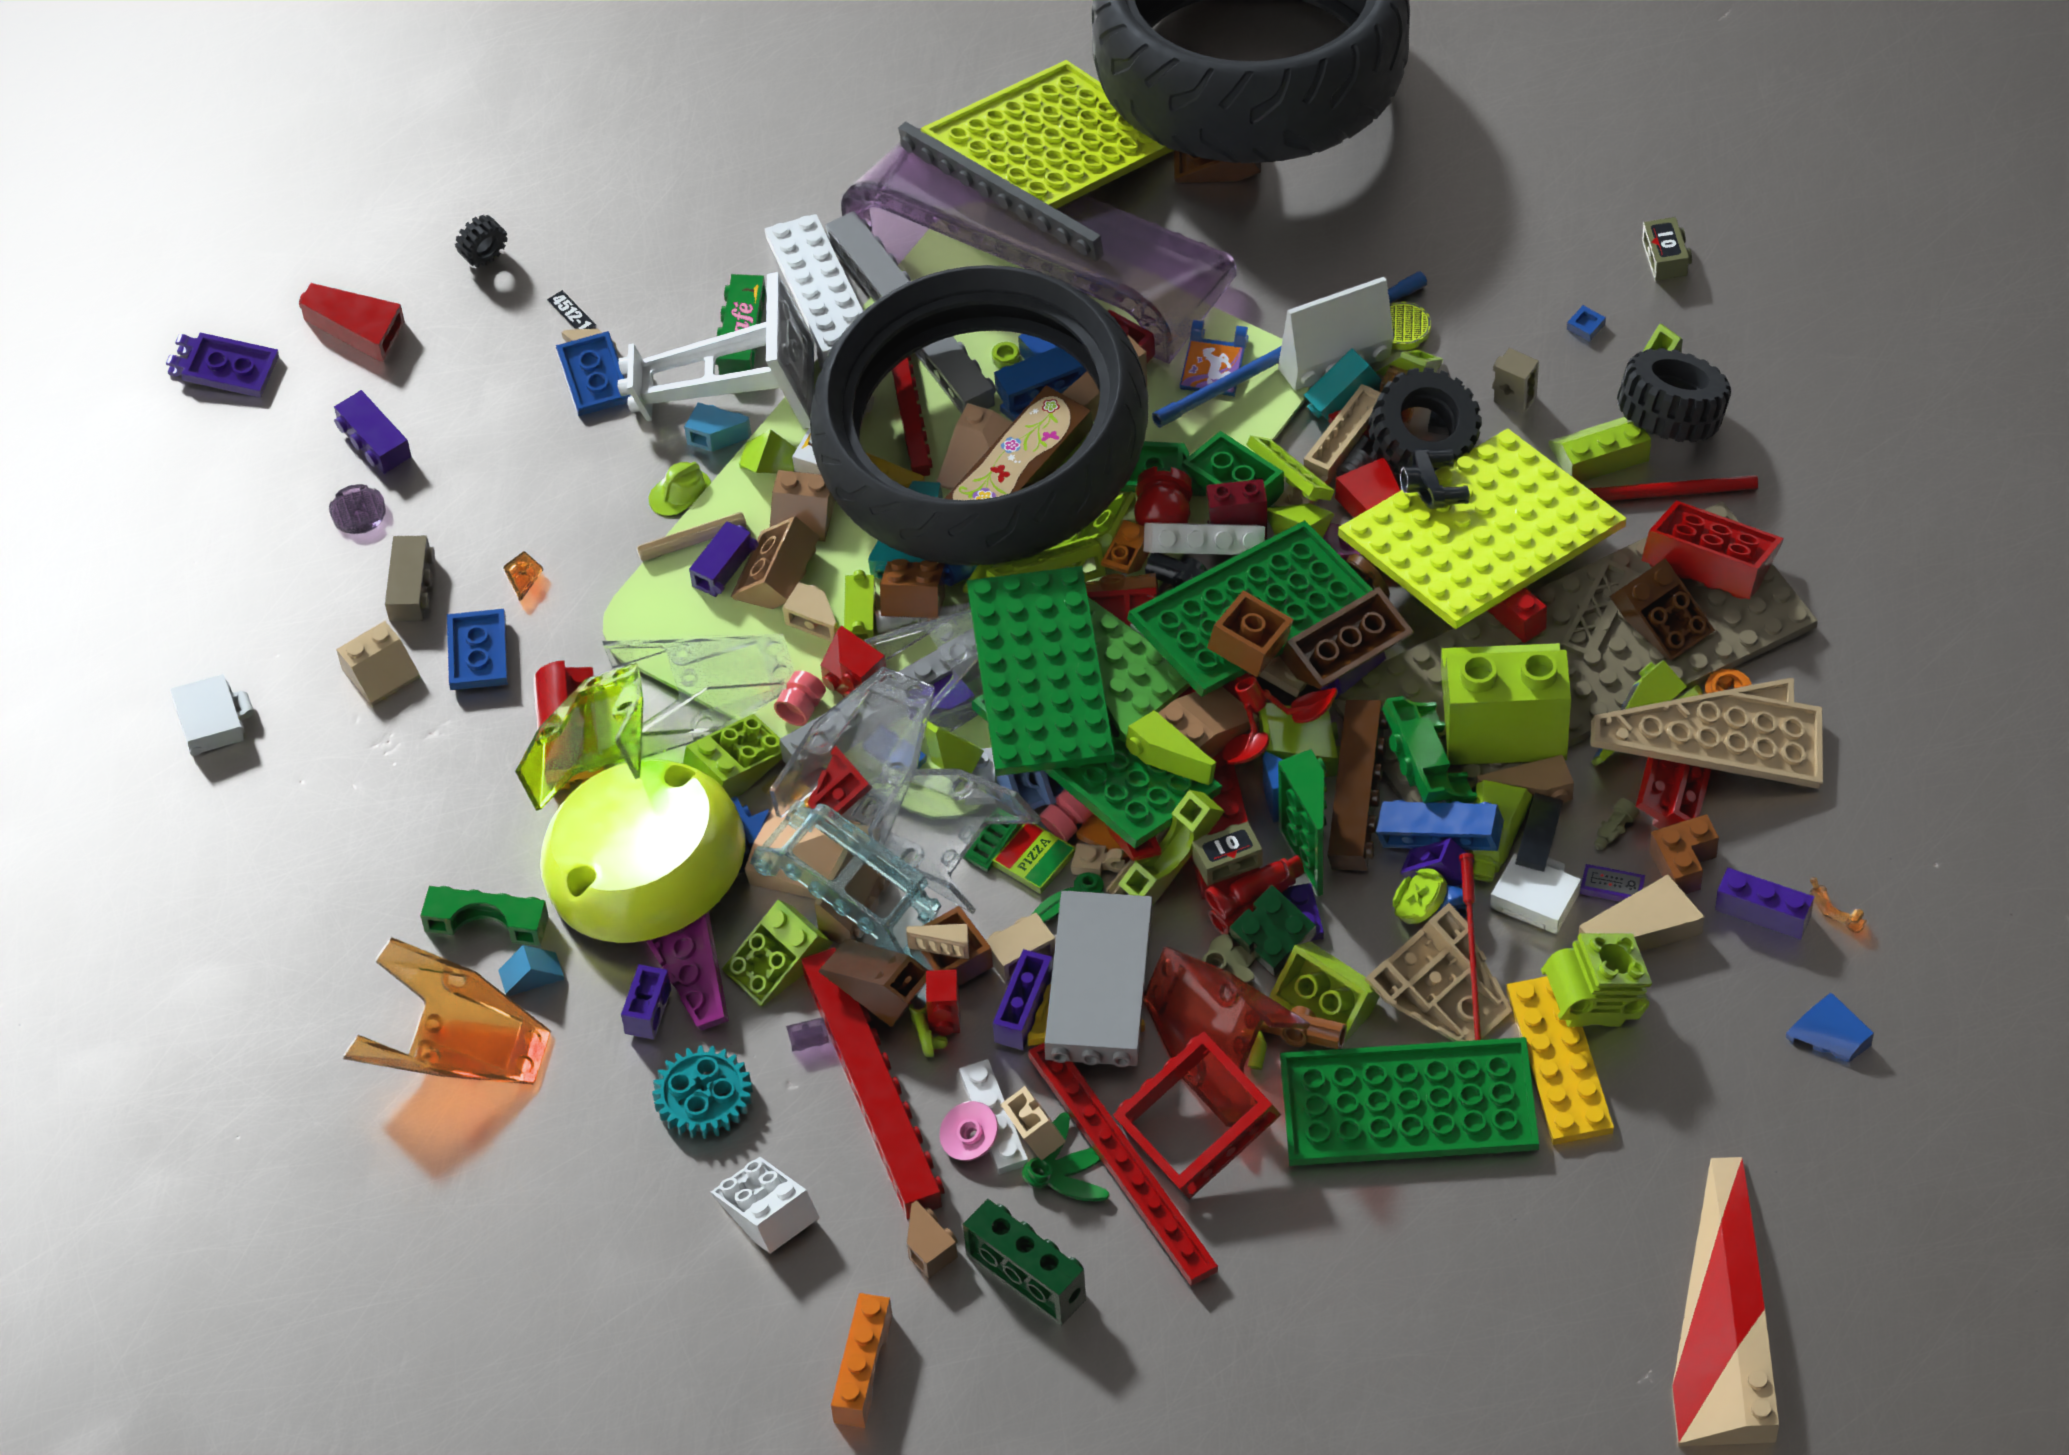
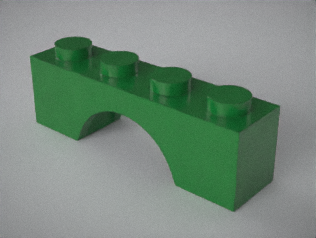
(449, 909)

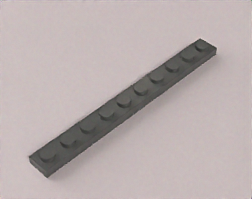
(1001, 191)

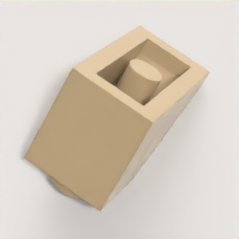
(810, 612)

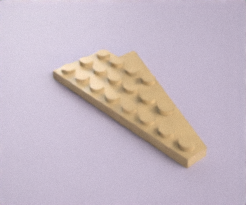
(1733, 730)

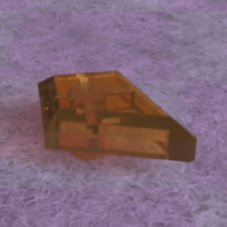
(522, 573)

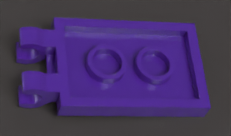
(223, 363)

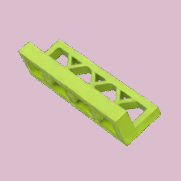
(1056, 558)

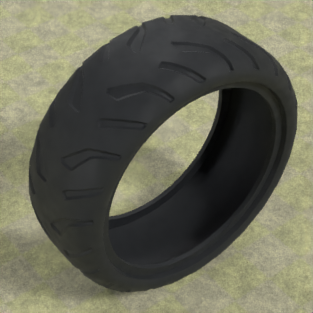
(1250, 107)

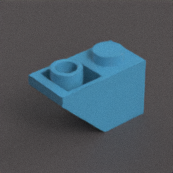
(715, 428)

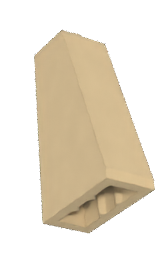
(1653, 915)

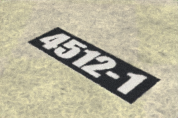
(570, 311)

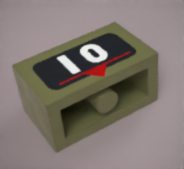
(1666, 248)
(1227, 853)

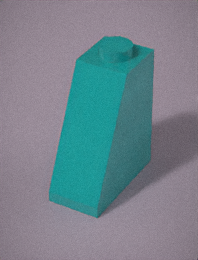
(1340, 384)

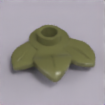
(1230, 958)

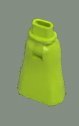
(1513, 805)

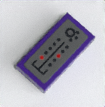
(1610, 883)

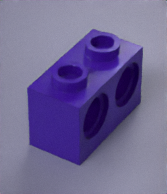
(646, 1001)

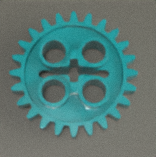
(702, 1091)

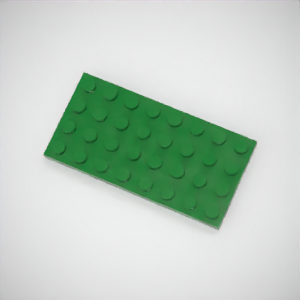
(1288, 571)
(1040, 671)
(1127, 792)
(1408, 1101)

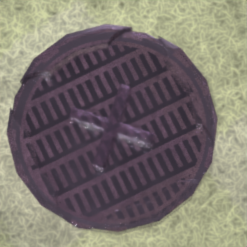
(357, 509)

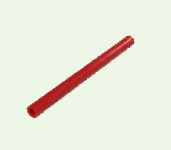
(1676, 488)

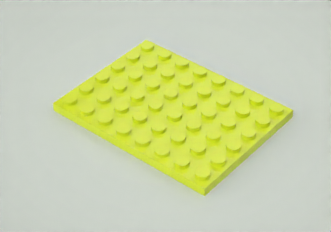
(1049, 135)
(1468, 557)

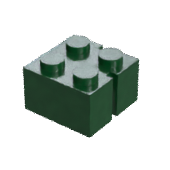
(1274, 928)

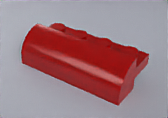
(554, 685)
(1672, 791)

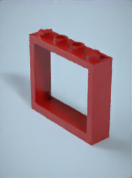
(1225, 1147)

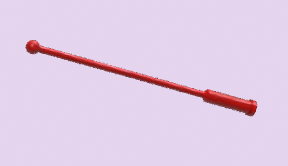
(1469, 899)

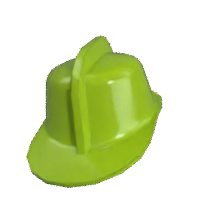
(678, 489)

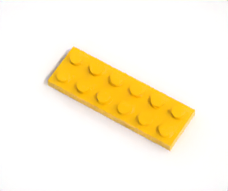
(1559, 1065)

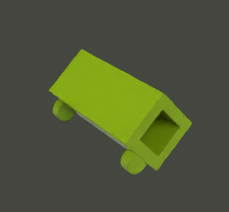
(860, 604)

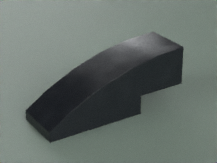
(1539, 832)

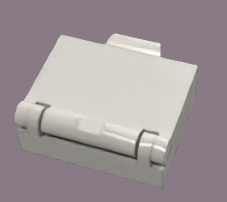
(209, 713)
(1536, 895)

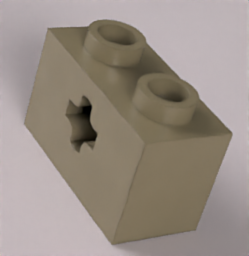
(1515, 380)

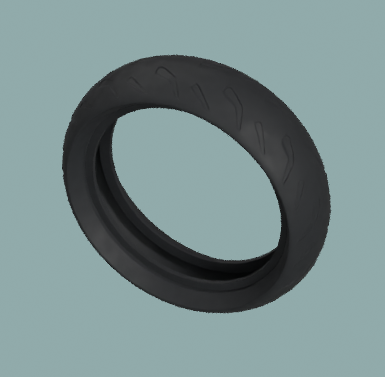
(958, 304)

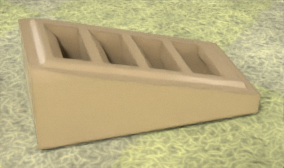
(940, 939)

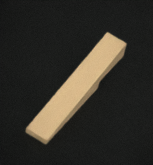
(1335, 443)

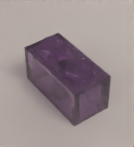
(807, 1034)

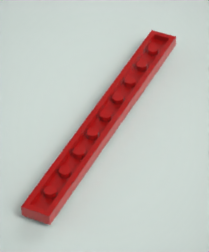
(1126, 1167)

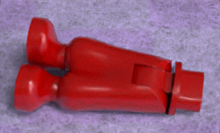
(1246, 890)

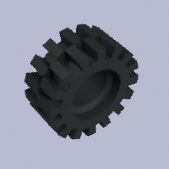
(481, 240)

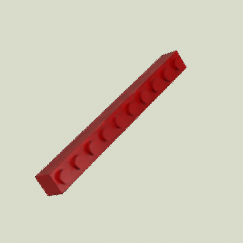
(910, 418)

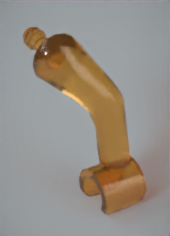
(1821, 898)

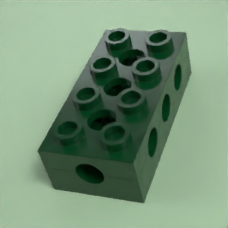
(1025, 1261)

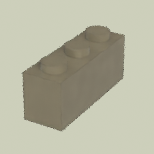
(409, 578)

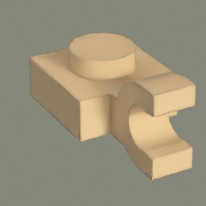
(1096, 859)

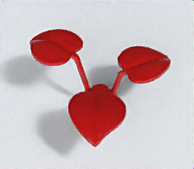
(1303, 710)

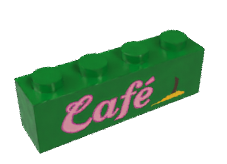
(743, 309)

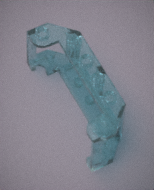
(865, 850)

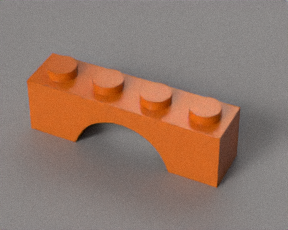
(856, 1374)

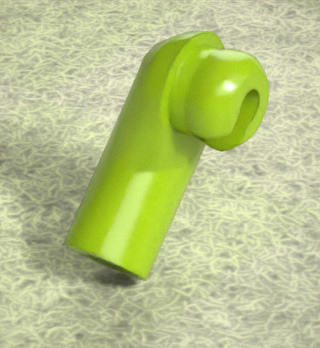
(1258, 1053)

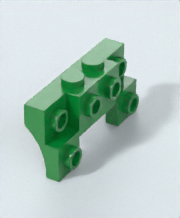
(1421, 752)

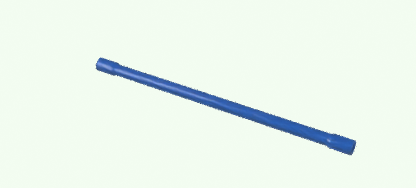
(1177, 409)

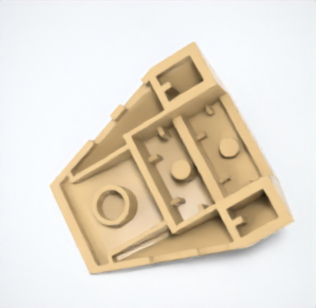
(1433, 980)

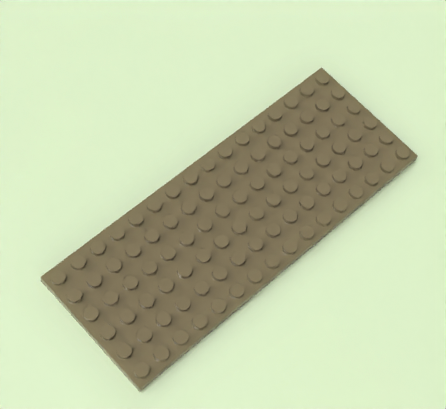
(1605, 675)

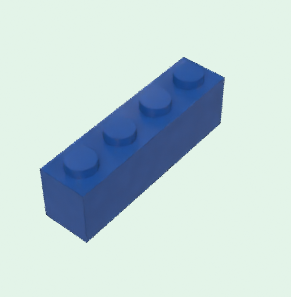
(1025, 380)
(1421, 823)

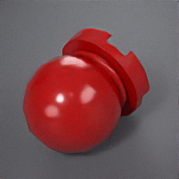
(1163, 496)

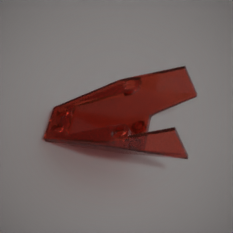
(1198, 997)

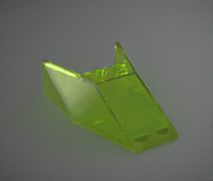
(587, 731)

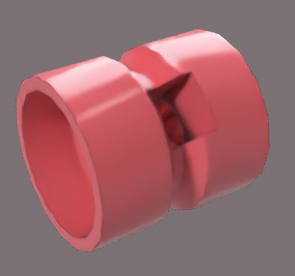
(799, 699)
(1063, 817)

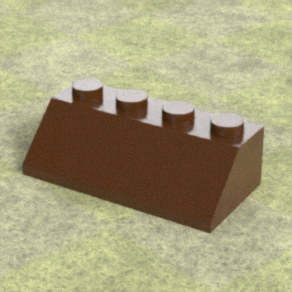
(1345, 640)

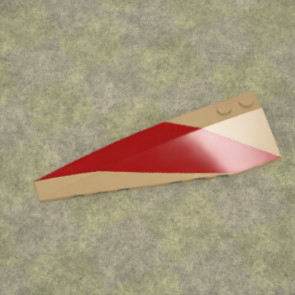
(1724, 1357)

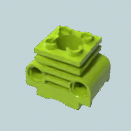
(1599, 980)

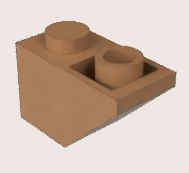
(928, 1243)

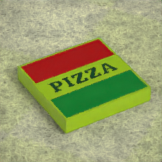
(1034, 857)

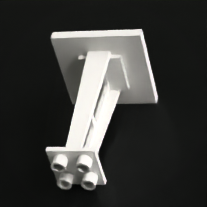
(787, 355)

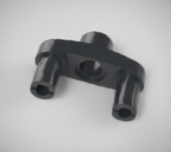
(1423, 480)

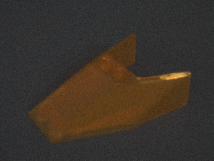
(464, 1026)

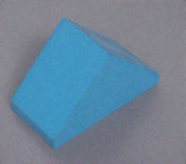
(529, 970)

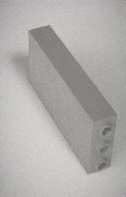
(1098, 978)

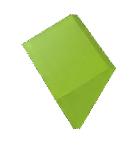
(1108, 523)

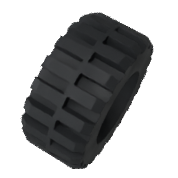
(1431, 392)
(1674, 395)

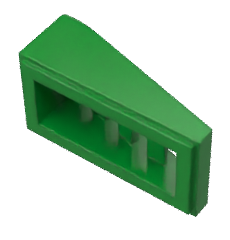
(1007, 831)

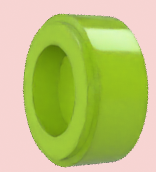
(1005, 354)

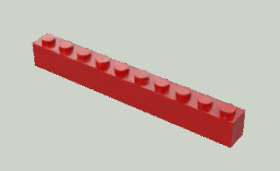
(875, 1089)

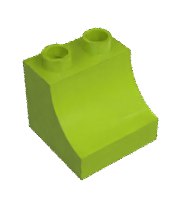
(1505, 703)

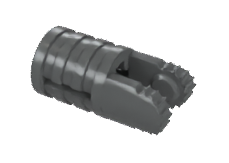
(1357, 457)

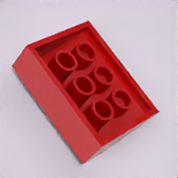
(1712, 549)

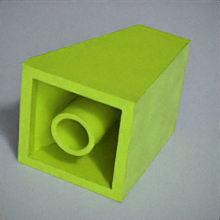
(1292, 738)

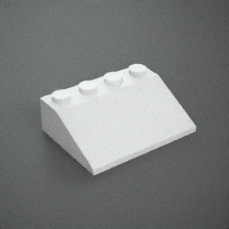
(1329, 327)

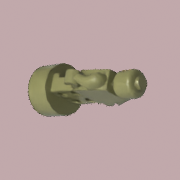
(1623, 812)

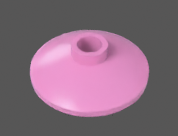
(961, 1123)

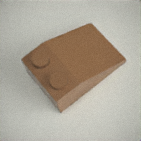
(1208, 719)

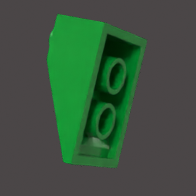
(1229, 461)

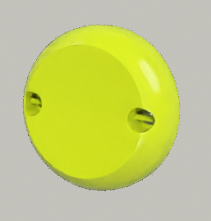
(641, 852)

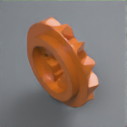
(1725, 678)

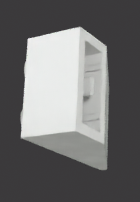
(766, 1204)

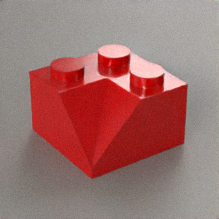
(849, 662)

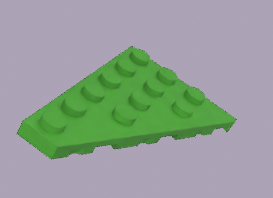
(1132, 671)

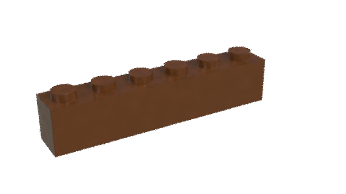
(1357, 785)

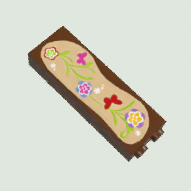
(1027, 448)

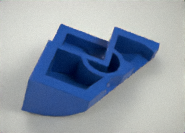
(1832, 1029)

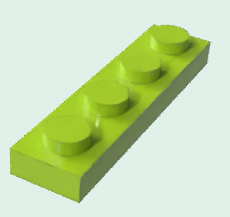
(1294, 471)

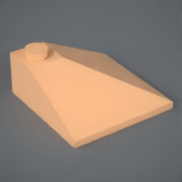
(972, 437)
(813, 849)

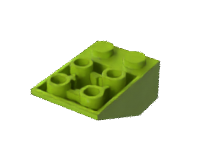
(736, 754)
(773, 952)

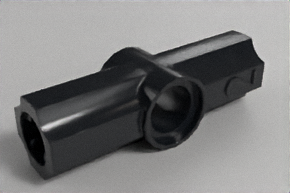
(1173, 570)

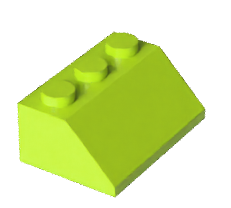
(1602, 449)
(1324, 986)

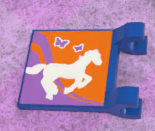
(1211, 359)

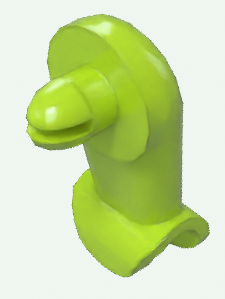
(927, 1042)

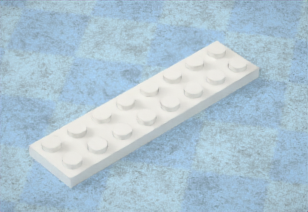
(815, 279)

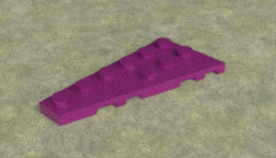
(694, 971)

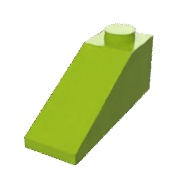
(1168, 749)

